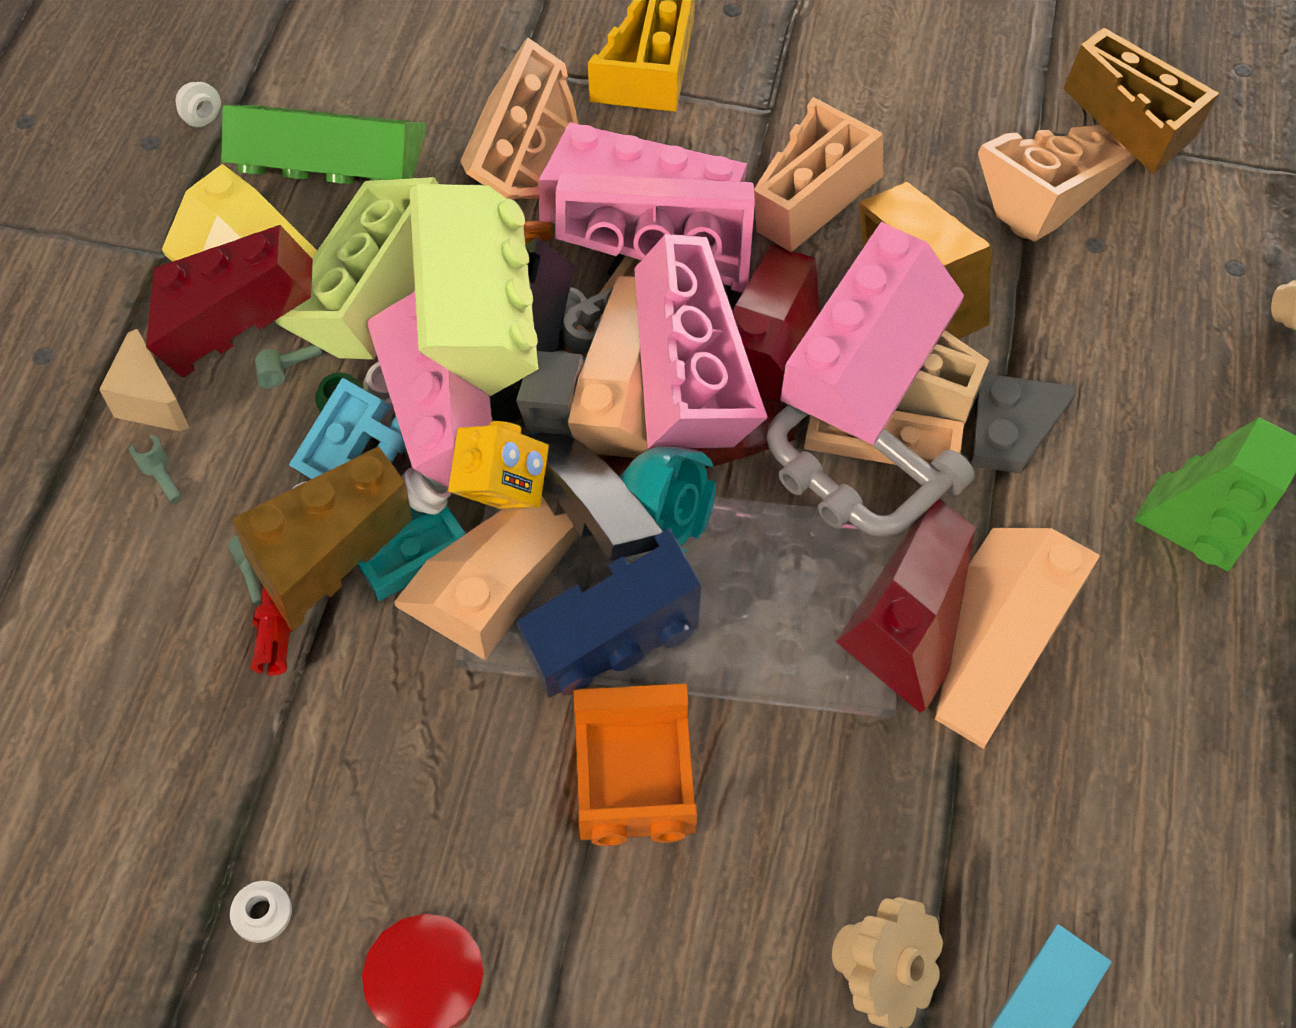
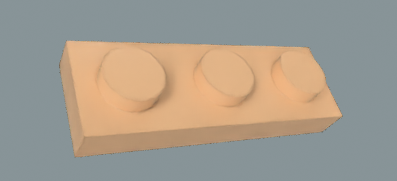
(920, 433)

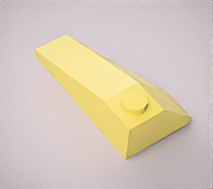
(222, 211)

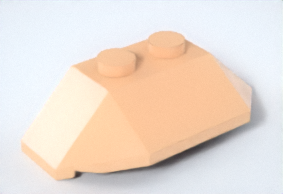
(521, 124)

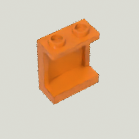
(634, 764)

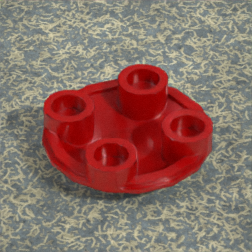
(423, 974)

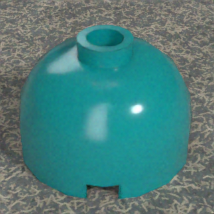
(673, 489)

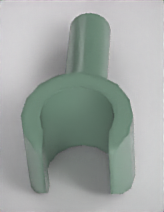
(271, 364)
(155, 464)
(253, 582)

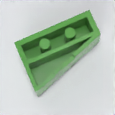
(1224, 495)

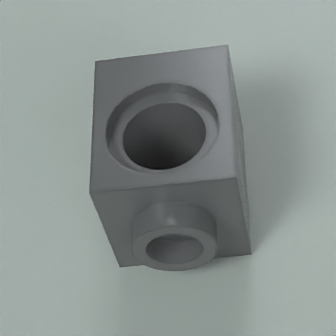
(549, 392)

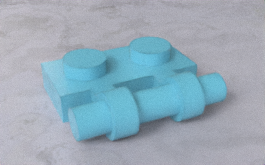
(344, 431)

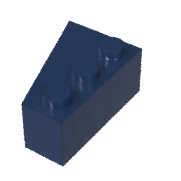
(614, 621)

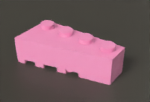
(609, 153)
(635, 212)
(691, 351)
(424, 394)

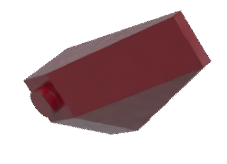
(776, 314)
(914, 607)

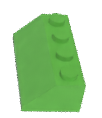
(319, 143)

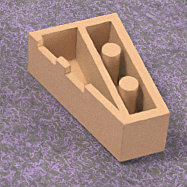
(816, 175)

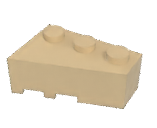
(946, 381)

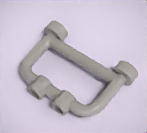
(841, 503)

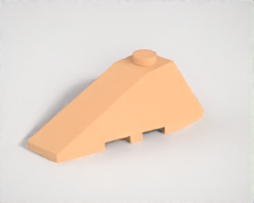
(488, 576)

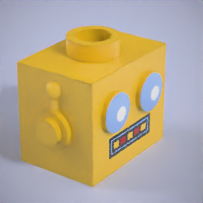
(498, 466)

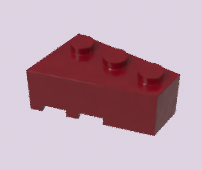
(222, 292)

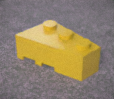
(644, 56)

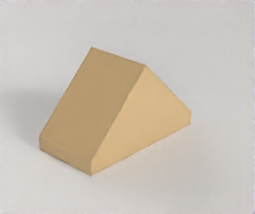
(138, 389)

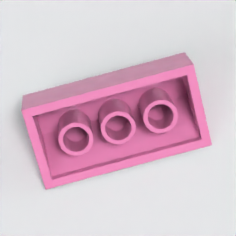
(872, 335)

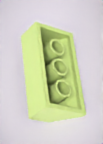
(359, 270)
(472, 284)

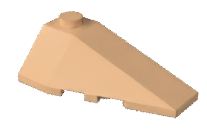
(1049, 177)
(609, 390)
(1008, 614)

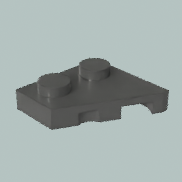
(1014, 420)

